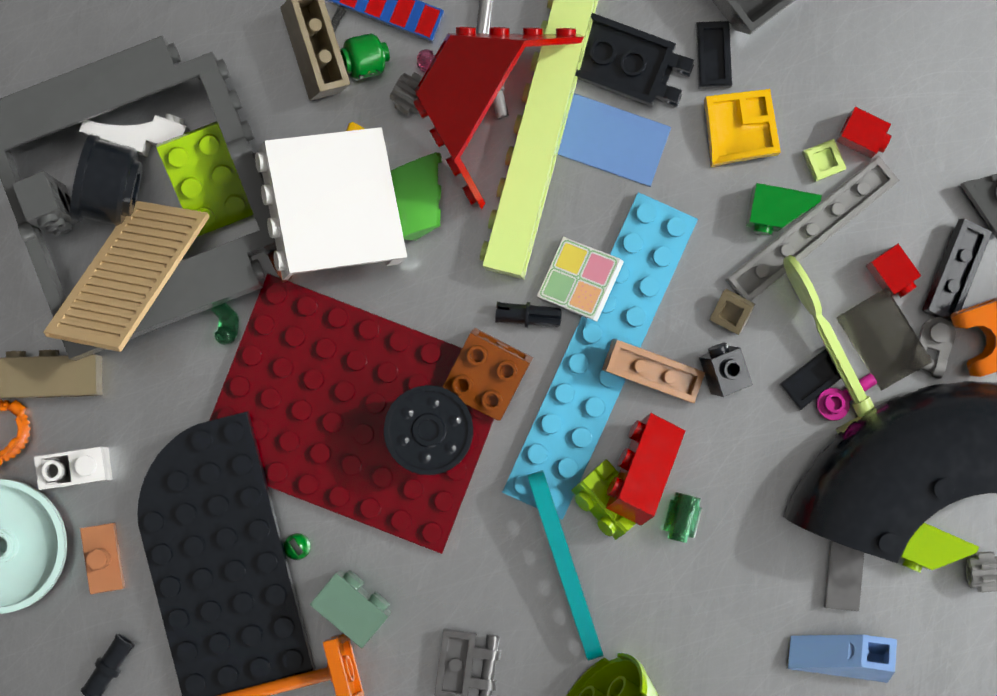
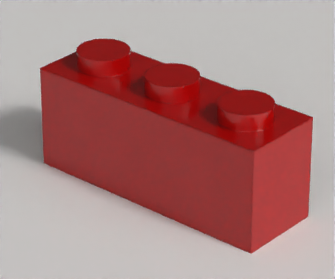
(644, 469)

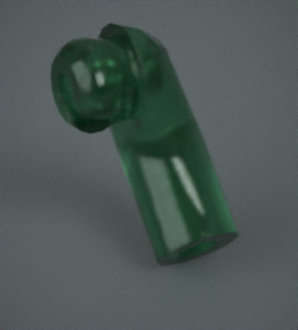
(227, 324)

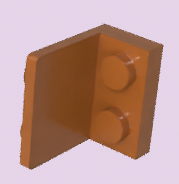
(487, 373)

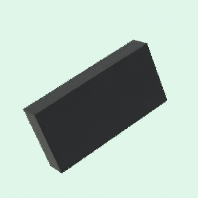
(713, 55)
(811, 380)

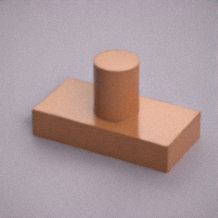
(102, 558)

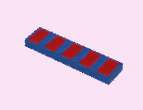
(405, 15)

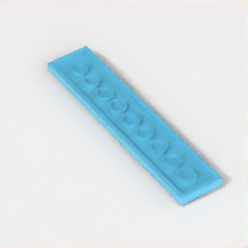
(581, 391)

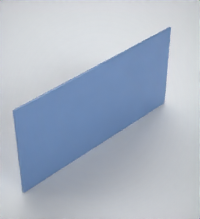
(613, 140)

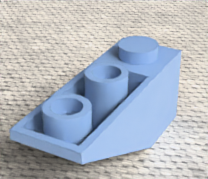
(844, 656)

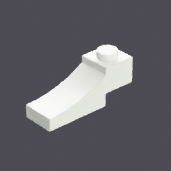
(139, 135)

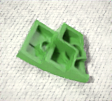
(418, 195)

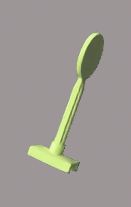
(810, 300)

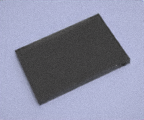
(884, 339)

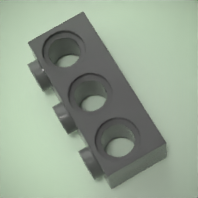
(45, 203)

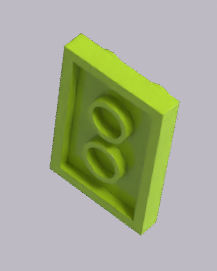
(205, 176)

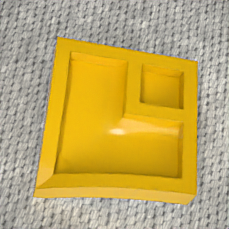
(741, 127)

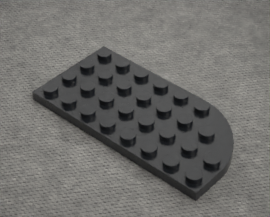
(220, 562)

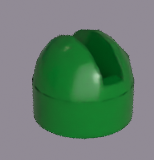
(302, 541)

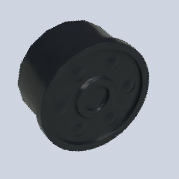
(105, 182)
(428, 430)

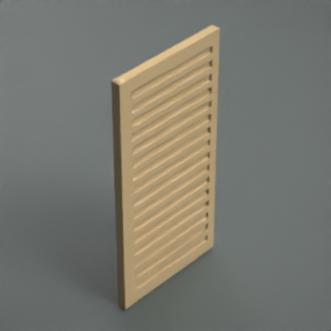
(126, 276)

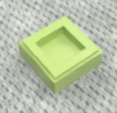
(824, 160)

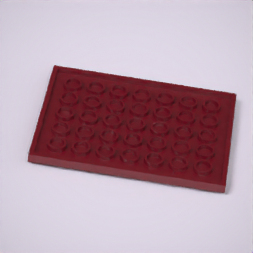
(318, 406)

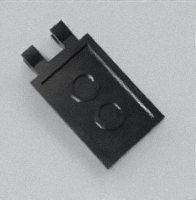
(632, 62)

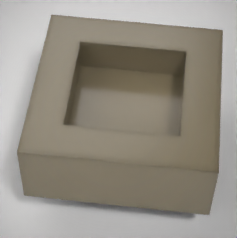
(732, 311)

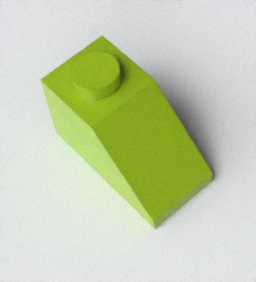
(934, 548)

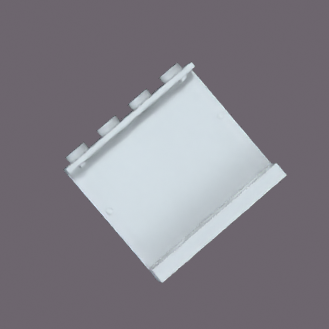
(330, 201)

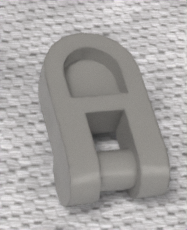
(938, 336)

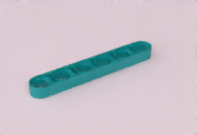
(565, 565)

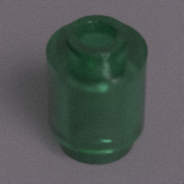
(682, 517)

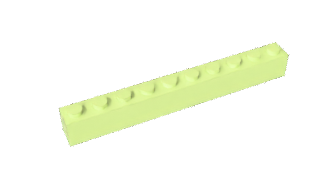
(537, 142)

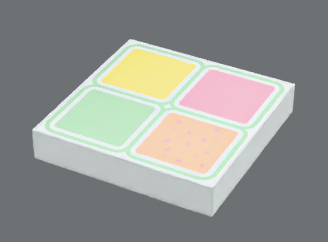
(580, 279)

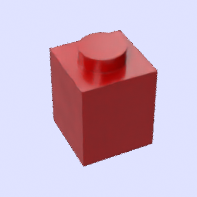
(864, 133)
(894, 271)

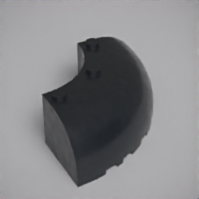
(901, 468)

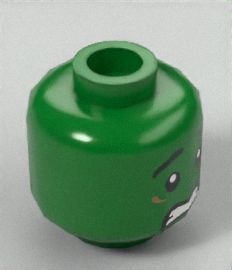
(364, 56)

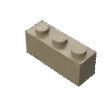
(315, 47)
(49, 375)

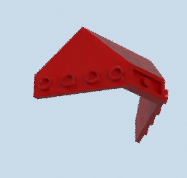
(466, 81)

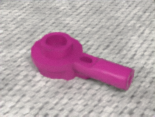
(835, 403)

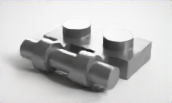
(457, 660)

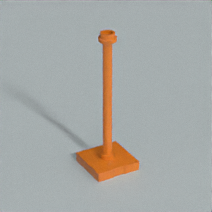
(340, 671)

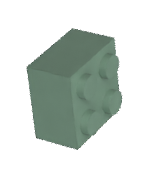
(351, 607)

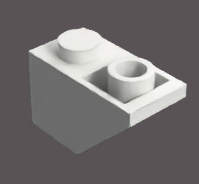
(73, 468)

